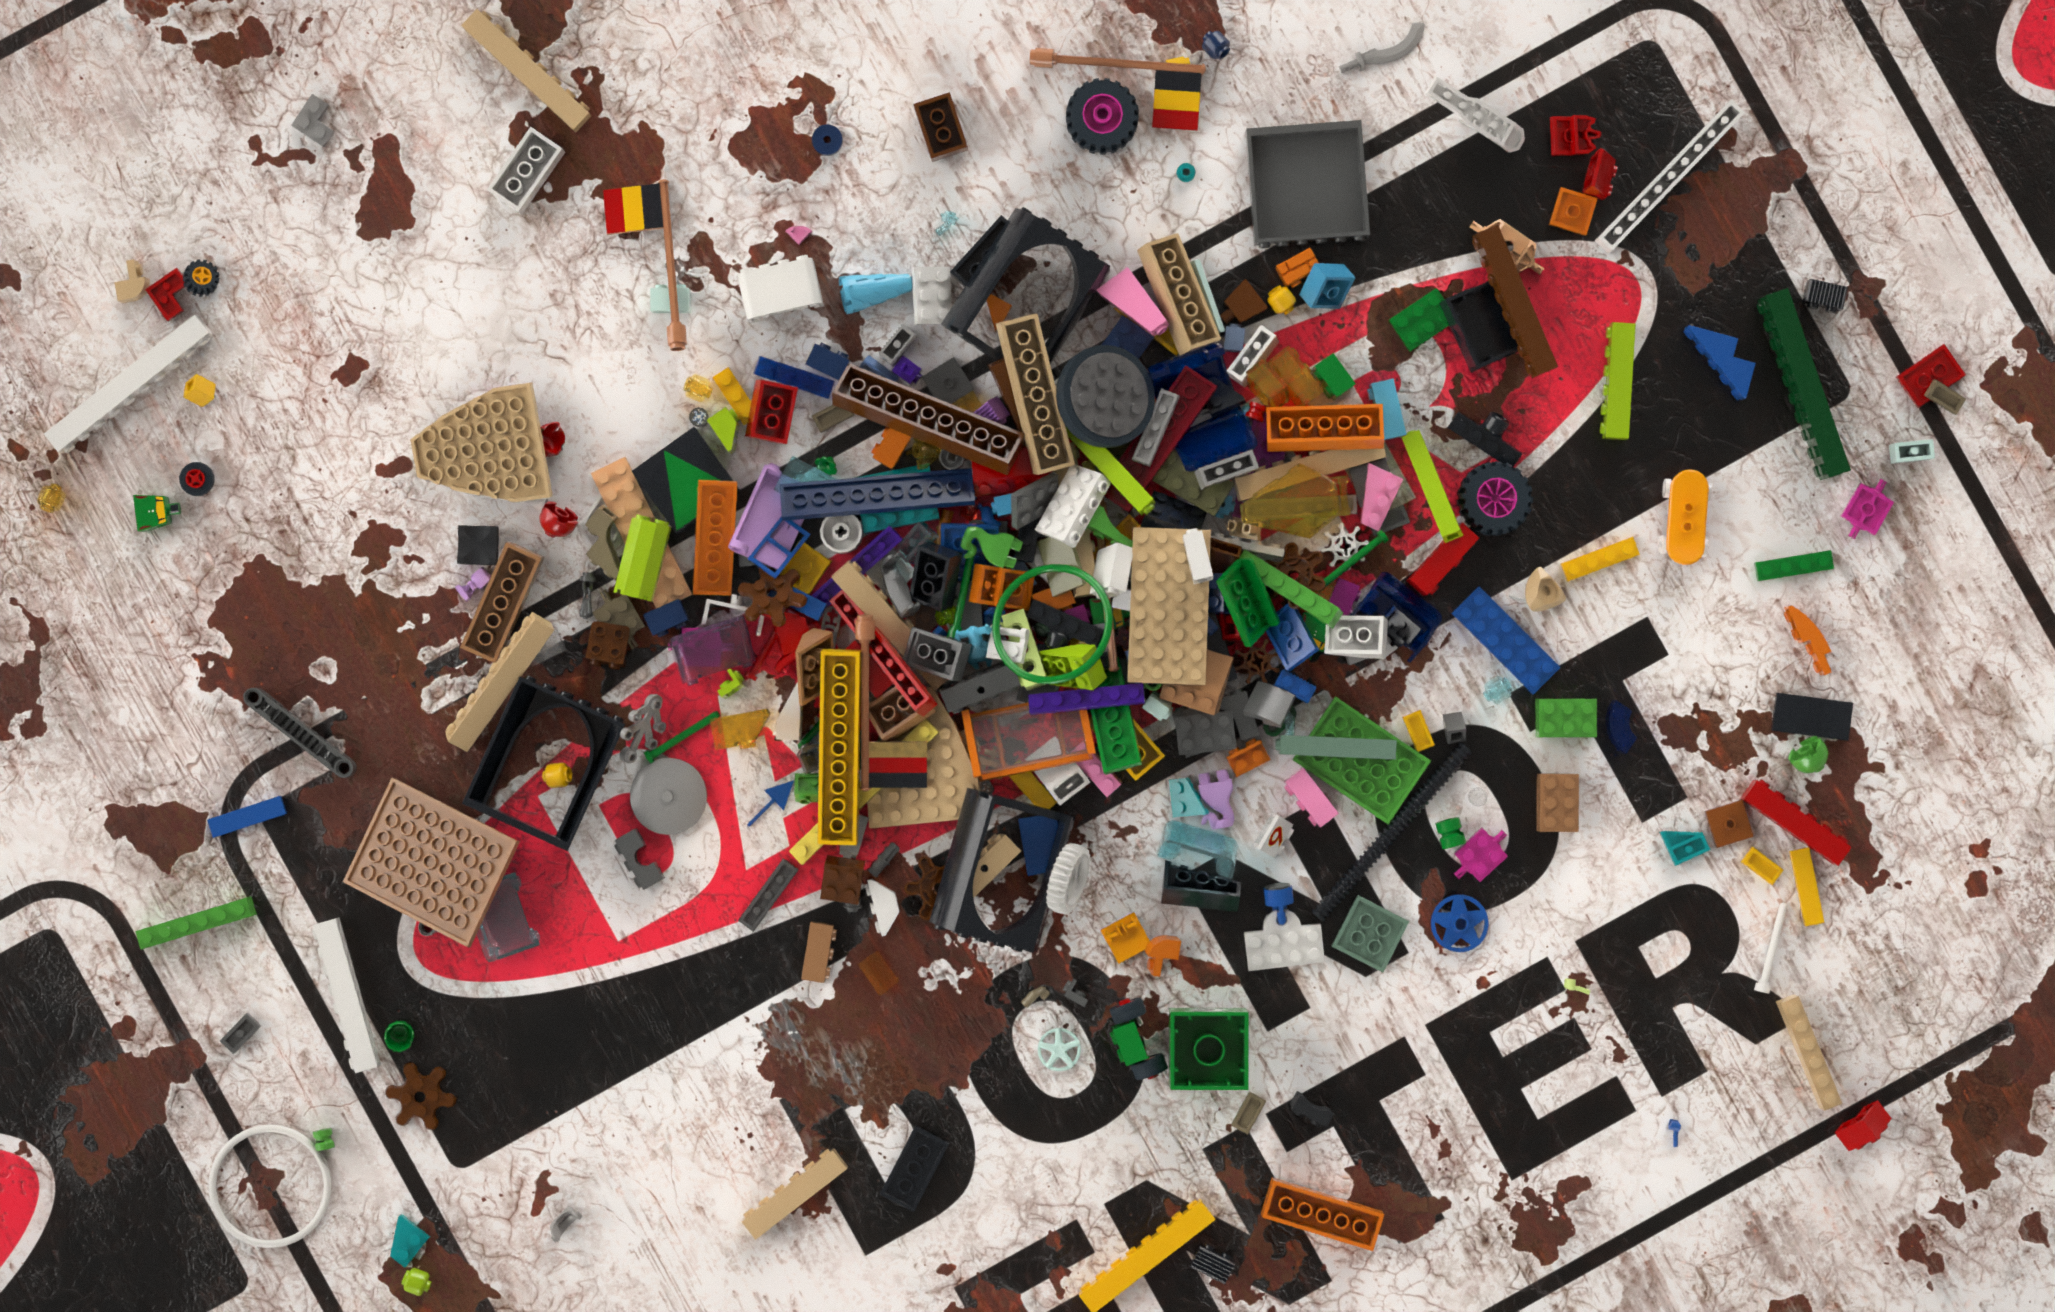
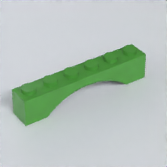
(1104, 528)
(1296, 592)
(196, 922)

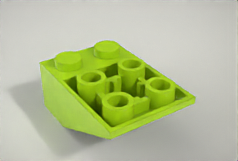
(1068, 658)

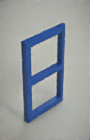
(790, 554)

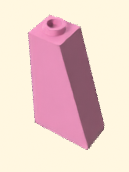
(1131, 299)

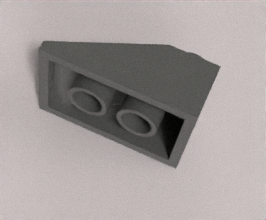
(937, 654)

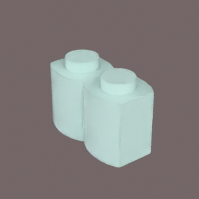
(1157, 707)

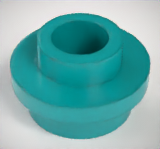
(1181, 176)

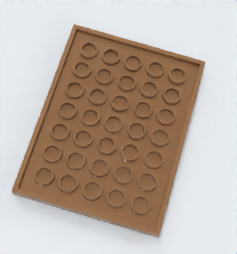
(431, 862)

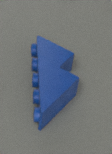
(1720, 353)

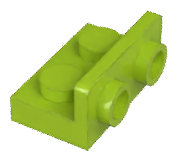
(730, 687)

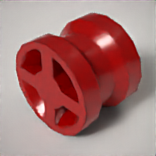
(1256, 411)

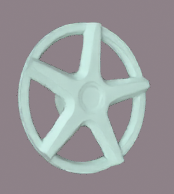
(1059, 1049)

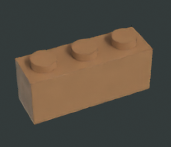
(818, 952)

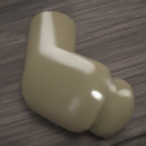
(1034, 994)

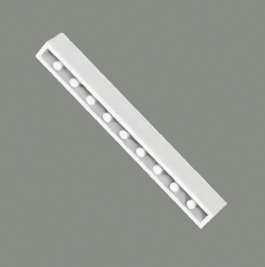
(1669, 176)
(128, 384)

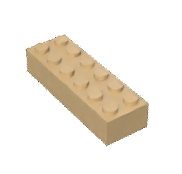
(1178, 293)

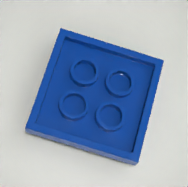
(952, 536)

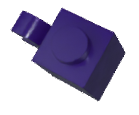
(907, 371)

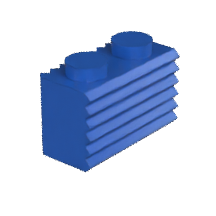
(1294, 685)

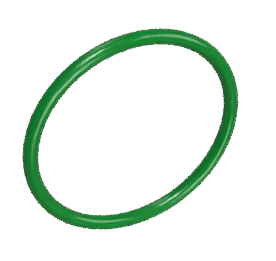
(1090, 662)

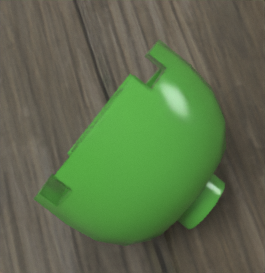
(1810, 756)

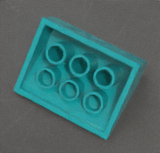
(879, 521)

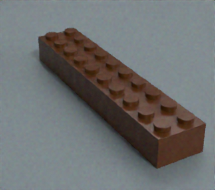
(928, 419)

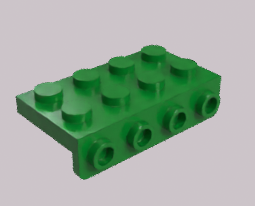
(1247, 600)

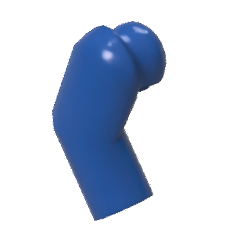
(988, 517)

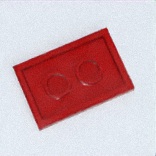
(1936, 365)

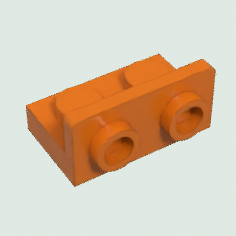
(1248, 757)

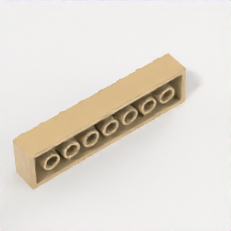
(1035, 393)

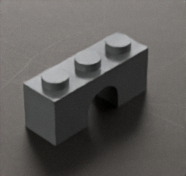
(644, 874)

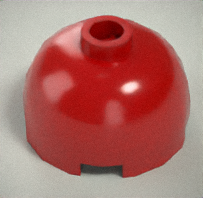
(557, 521)

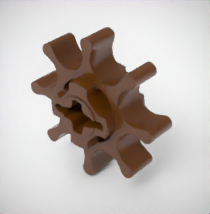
(1248, 664)

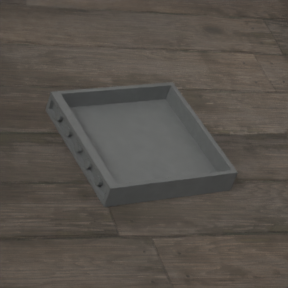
(1307, 183)

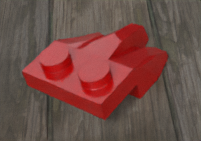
(1572, 135)

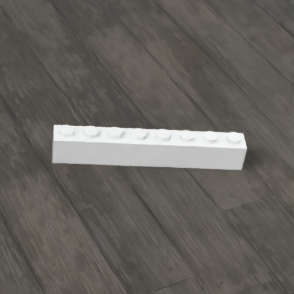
(346, 994)

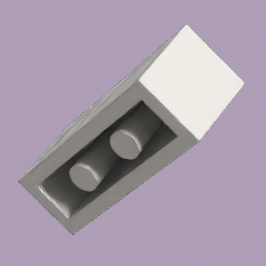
(1256, 349)

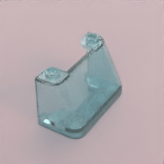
(1182, 835)
(505, 924)

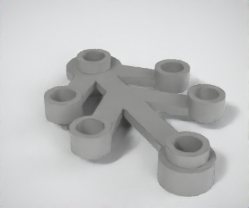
(642, 726)

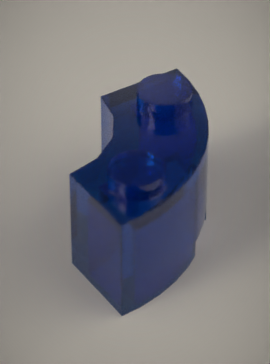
(1618, 726)

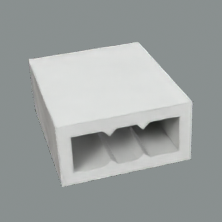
(1197, 556)
(1113, 569)

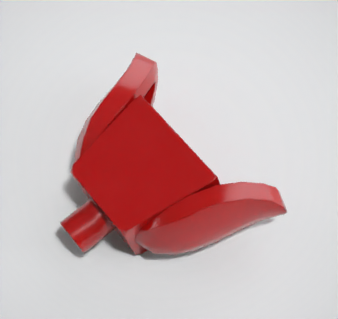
(790, 636)

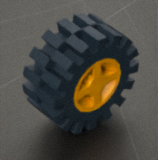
(204, 272)

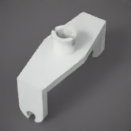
(735, 605)

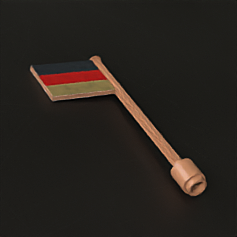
(885, 762)

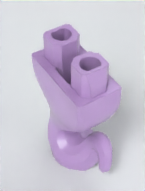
(1217, 797)

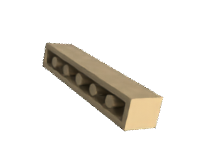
(1809, 1052)
(794, 1194)

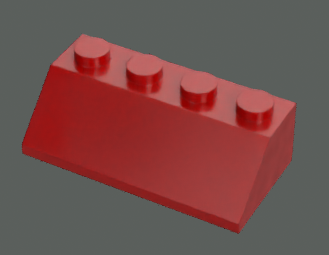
(992, 482)

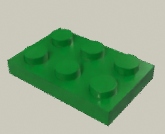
(1420, 320)

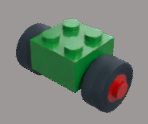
(1129, 1041)

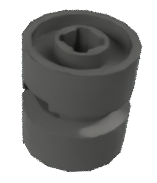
(951, 461)

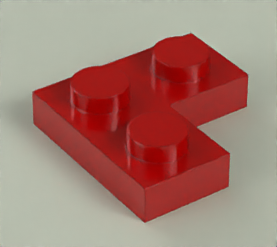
(163, 293)

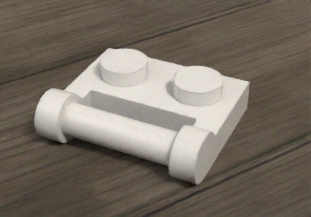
(1014, 650)

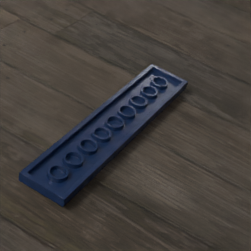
(877, 494)

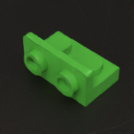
(806, 787)

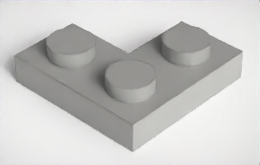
(309, 121)

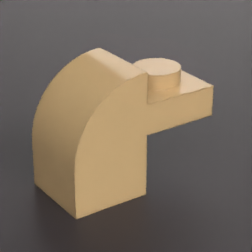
(134, 288)

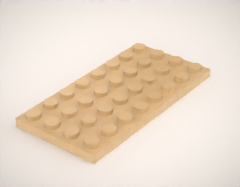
(1166, 611)

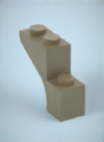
(603, 550)

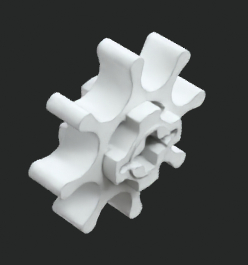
(1354, 544)

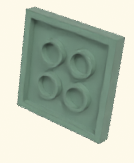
(1370, 933)

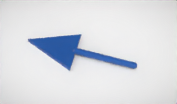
(779, 795)

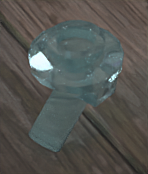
(949, 219)

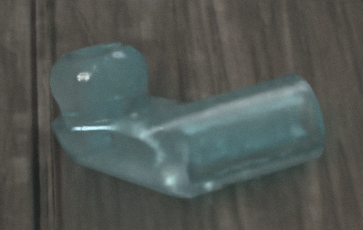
(1290, 725)

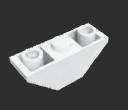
(884, 905)

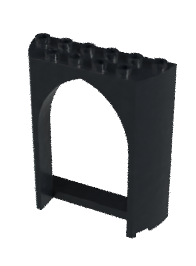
(1018, 235)
(525, 704)
(954, 901)

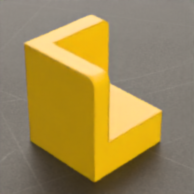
(199, 390)

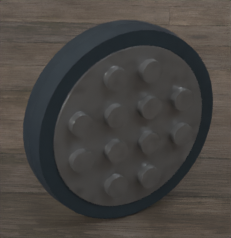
(1105, 396)

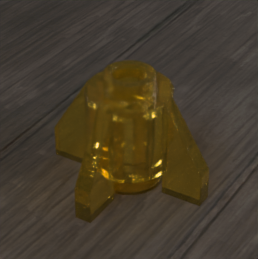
(925, 453)

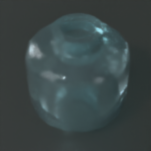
(1497, 690)

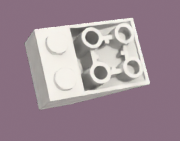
(1063, 781)

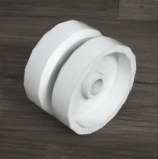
(841, 544)

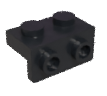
(1402, 628)

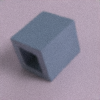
(1234, 338)

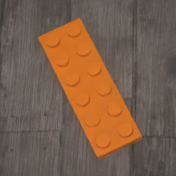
(713, 534)

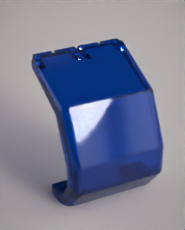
(1218, 436)

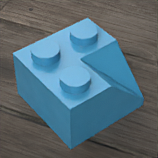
(1327, 286)

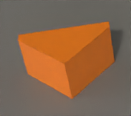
(998, 309)

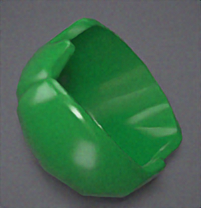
(399, 1036)

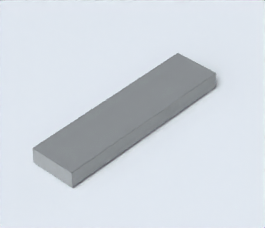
(1156, 428)

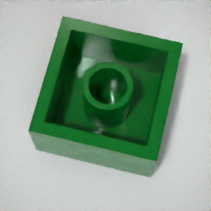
(1332, 377)

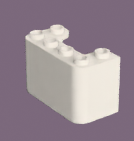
(779, 288)

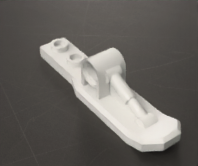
(1478, 115)

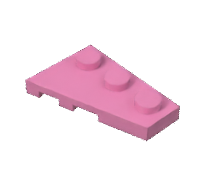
(1379, 494)

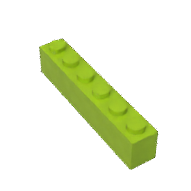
(1618, 381)

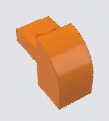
(1159, 948)

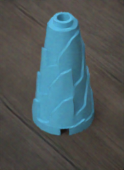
(869, 290)

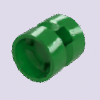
(1450, 832)

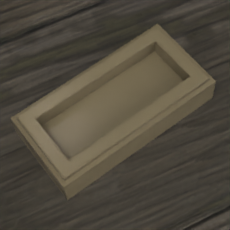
(1944, 397)
(831, 417)
(1248, 1112)

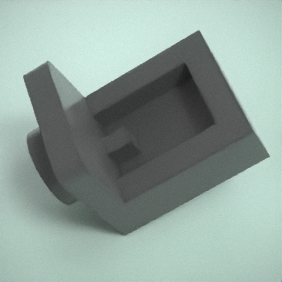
(809, 757)

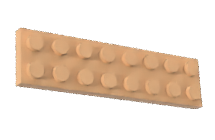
(626, 499)

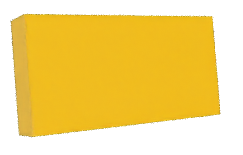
(1418, 731)
(1762, 865)

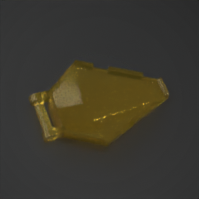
(1297, 502)

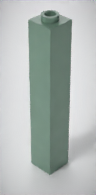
(1336, 747)

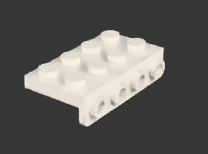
(1073, 505)

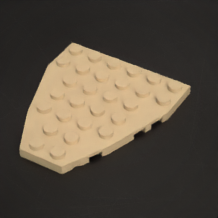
(487, 447)
(947, 780)

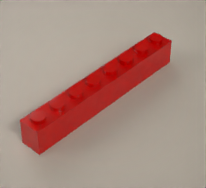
(888, 659)

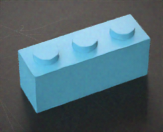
(1386, 394)

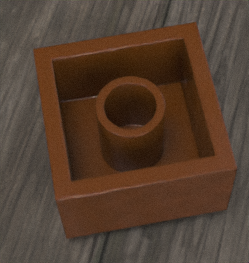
(842, 879)

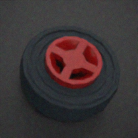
(190, 476)

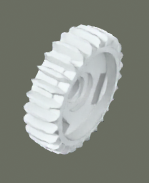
(1068, 878)

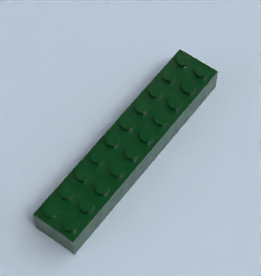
(1803, 384)

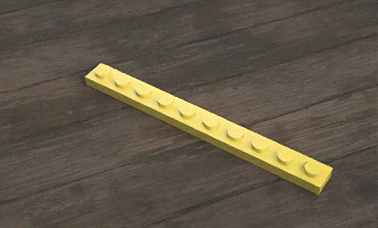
(808, 845)

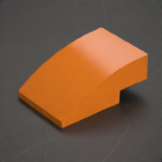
(992, 581)

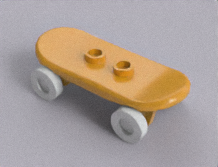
(1686, 517)

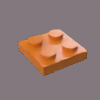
(1573, 211)

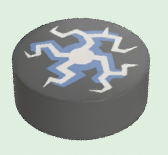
(698, 417)

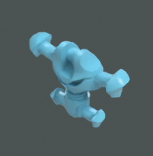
(979, 646)

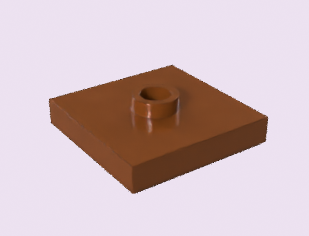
(1729, 823)

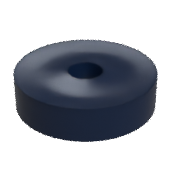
(821, 133)

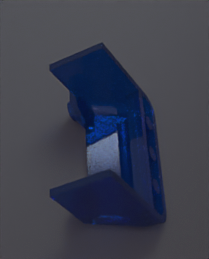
(1390, 592)

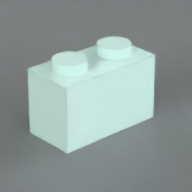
(661, 303)
(1911, 451)

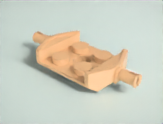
(1523, 248)

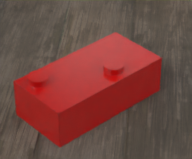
(1441, 562)

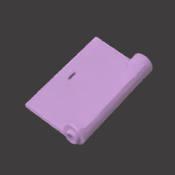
(759, 517)

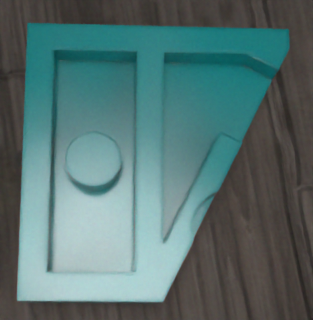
(1185, 799)
(1684, 845)
(407, 1241)

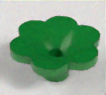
(826, 465)

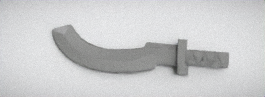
(1389, 54)

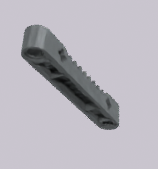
(299, 732)

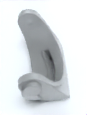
(558, 1230)

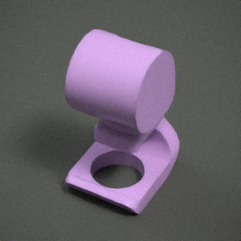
(478, 580)

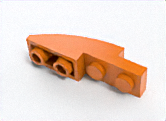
(1807, 631)

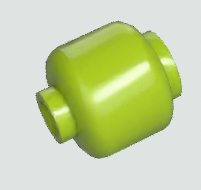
(416, 1281)

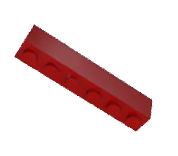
(1795, 822)

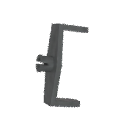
(897, 587)

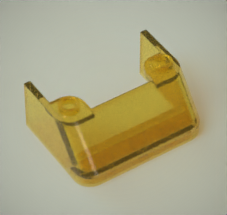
(741, 729)

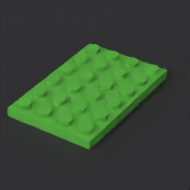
(1371, 783)

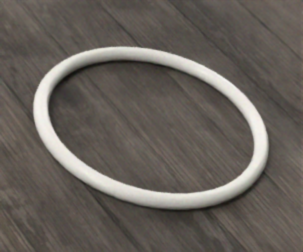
(213, 1193)

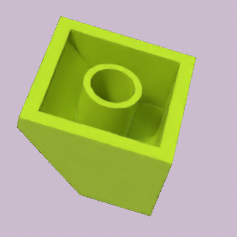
(726, 428)

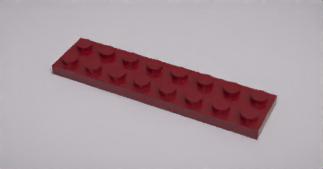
(1194, 395)

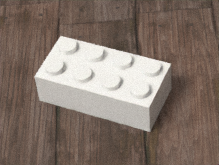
(526, 170)

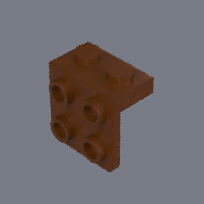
(607, 645)

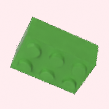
(1566, 717)

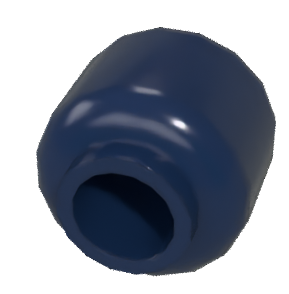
(1216, 45)

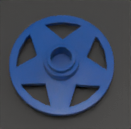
(1459, 923)

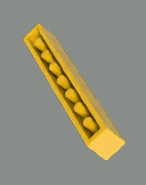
(1146, 1256)

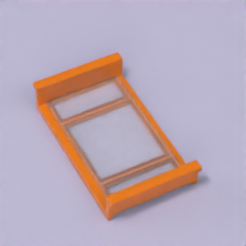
(1014, 742)

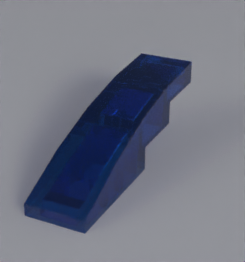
(793, 377)

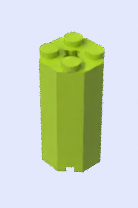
(642, 558)

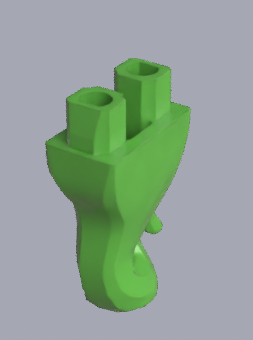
(994, 546)

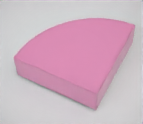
(798, 233)

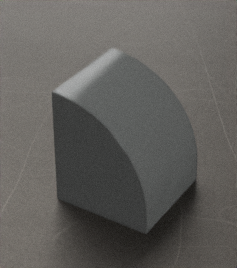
(1454, 727)

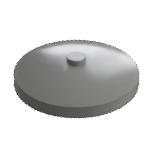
(668, 796)

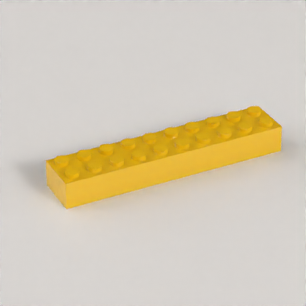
(839, 747)

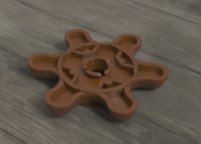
(1303, 566)
(776, 605)
(925, 886)
(433, 1096)

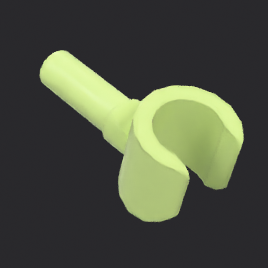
(1570, 984)

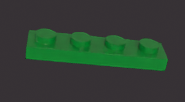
(1794, 565)

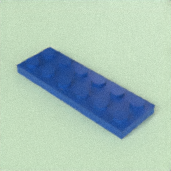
(1506, 640)

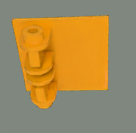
(1125, 937)

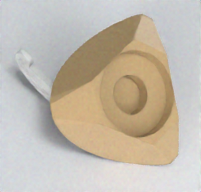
(1541, 592)

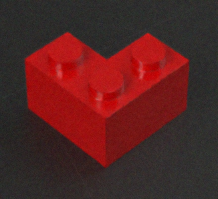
(1864, 1127)

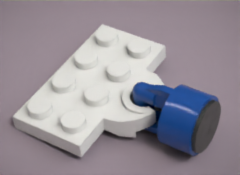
(1283, 937)

